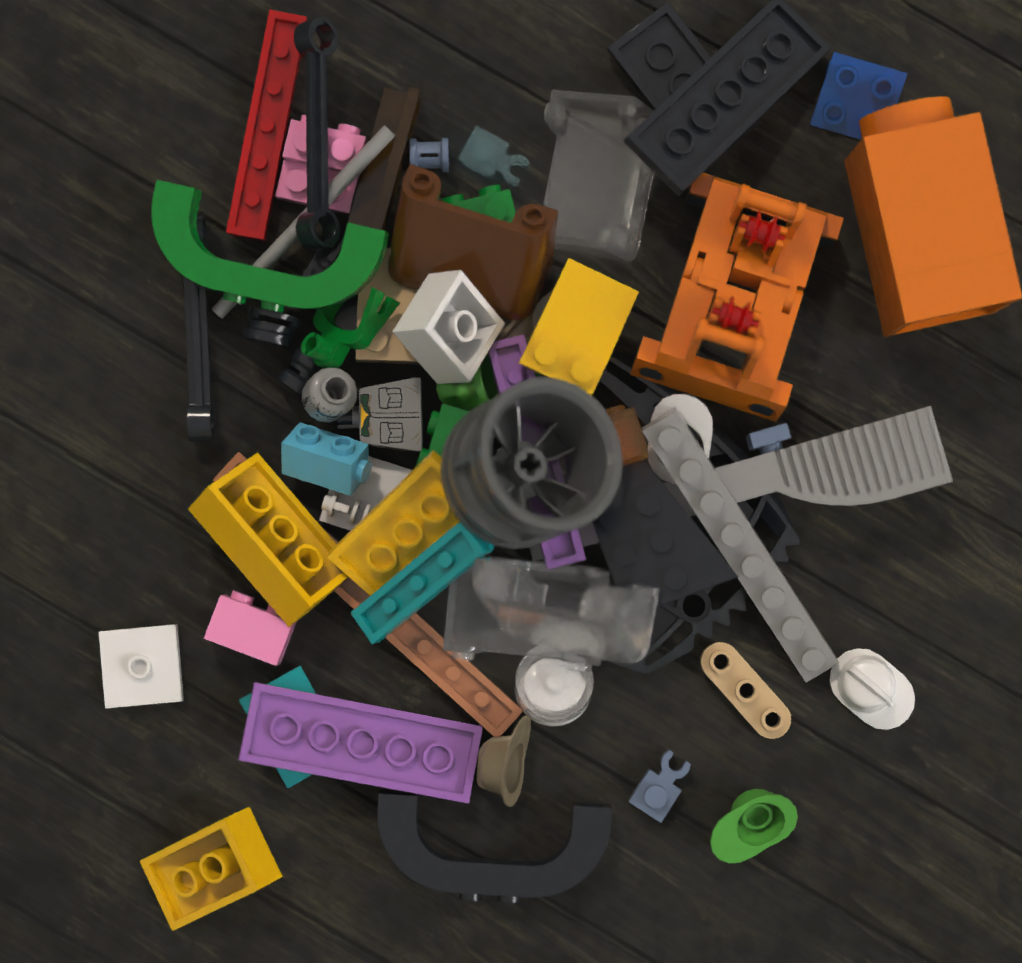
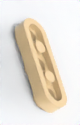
(730, 680)

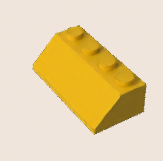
(270, 538)

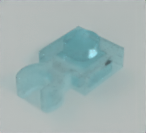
(488, 153)

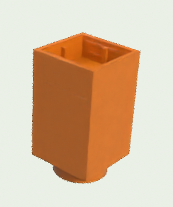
(930, 216)

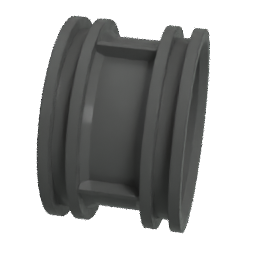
(491, 490)

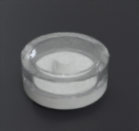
(551, 691)

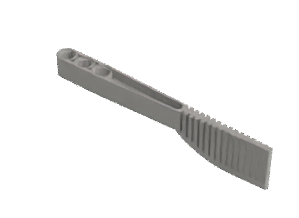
(838, 469)

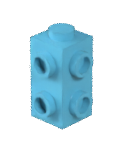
(325, 459)

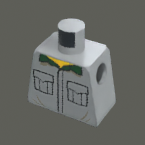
(389, 415)

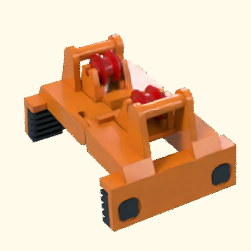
(774, 257)

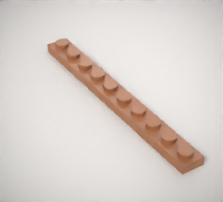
(425, 649)

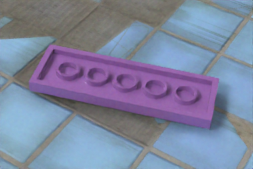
(360, 743)

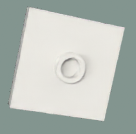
(141, 666)

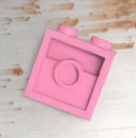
(342, 148)

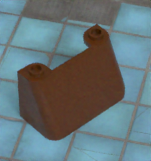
(498, 257)

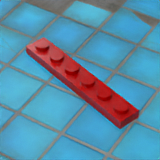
(266, 128)

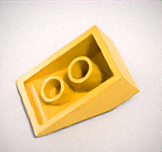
(579, 327)
(211, 868)

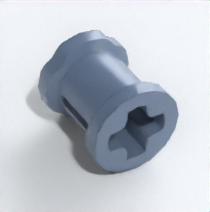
(440, 148)

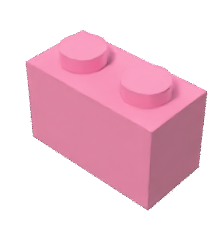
(249, 628)

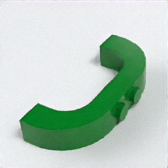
(176, 232)

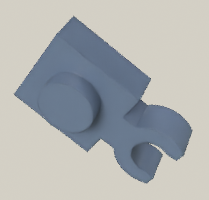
(768, 439)
(656, 791)

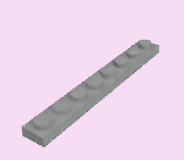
(739, 544)

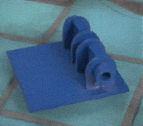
(853, 91)

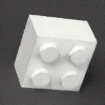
(449, 327)

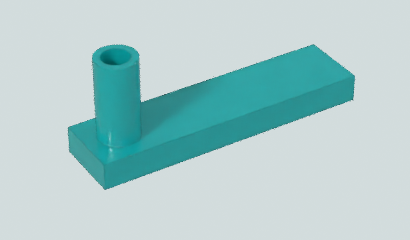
(419, 582)

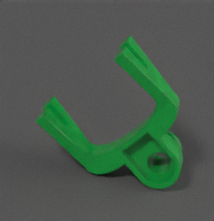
(334, 343)

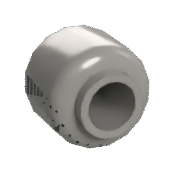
(329, 394)

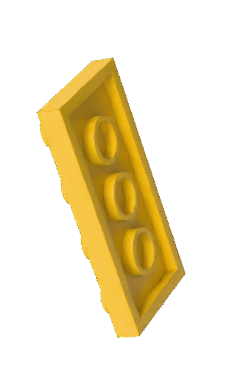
(396, 528)

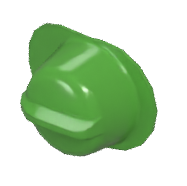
(753, 825)

